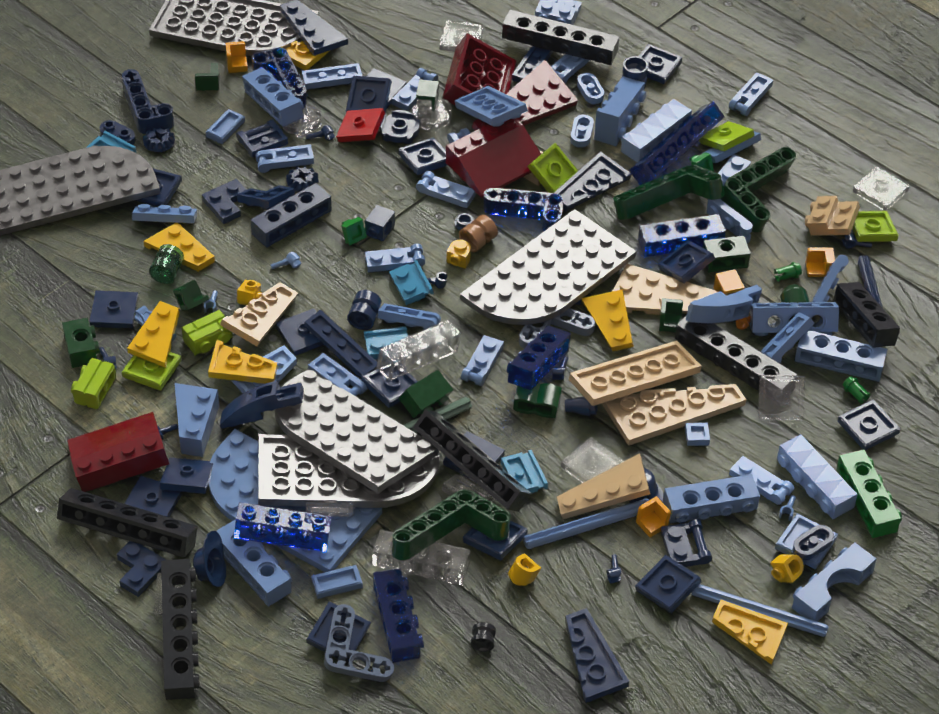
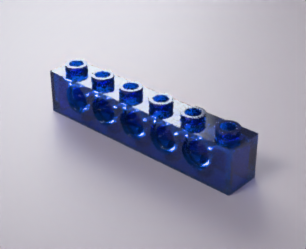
(676, 143)

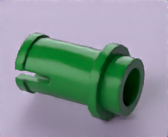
(789, 271)
(851, 385)

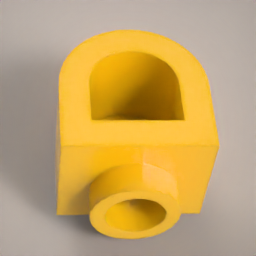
(459, 253)
(248, 291)
(787, 568)
(520, 573)

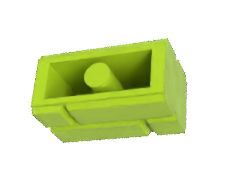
(204, 332)
(93, 383)

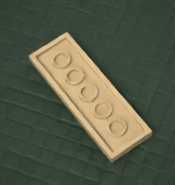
(634, 373)

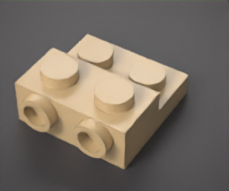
(831, 216)

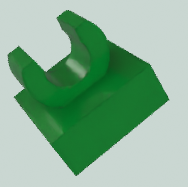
(703, 160)
(353, 230)

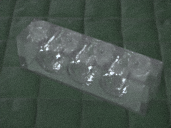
(418, 350)
(435, 562)

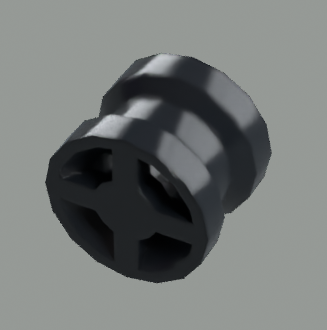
(483, 637)

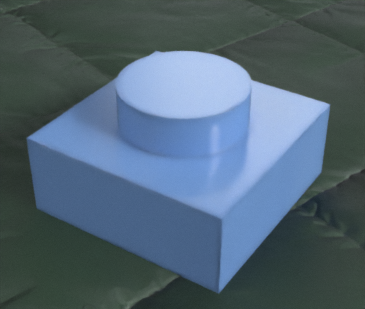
(697, 434)

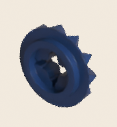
(155, 145)
(297, 183)

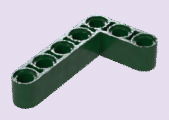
(740, 186)
(667, 188)
(447, 516)

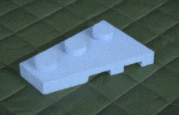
(285, 362)

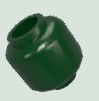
(794, 294)

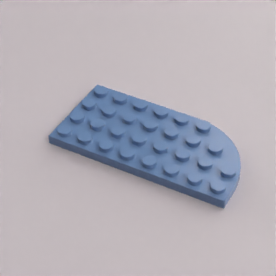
(236, 480)

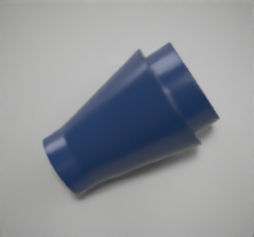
(580, 406)

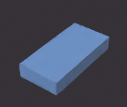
(225, 126)
(336, 581)

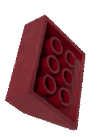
(476, 67)
(492, 155)
(117, 452)

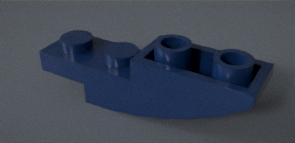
(253, 403)

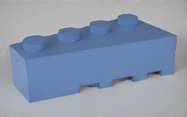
(618, 110)

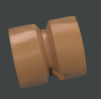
(479, 232)

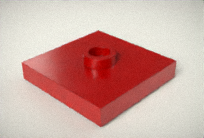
(360, 125)

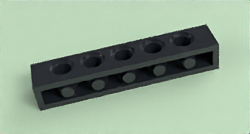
(560, 37)
(728, 352)
(472, 460)
(127, 522)
(179, 684)

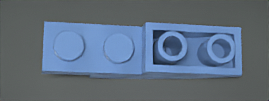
(723, 308)

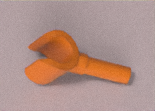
(743, 323)

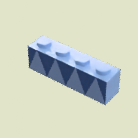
(654, 129)
(816, 476)

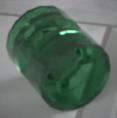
(166, 264)

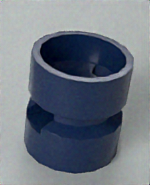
(636, 69)
(364, 310)

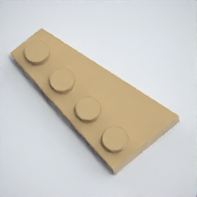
(260, 314)
(609, 488)

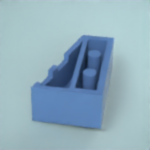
(196, 416)

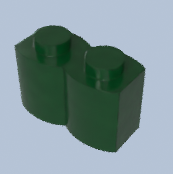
(541, 400)

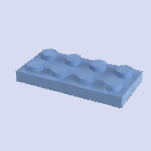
(491, 106)

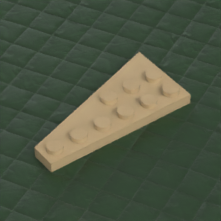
(646, 288)
(664, 410)

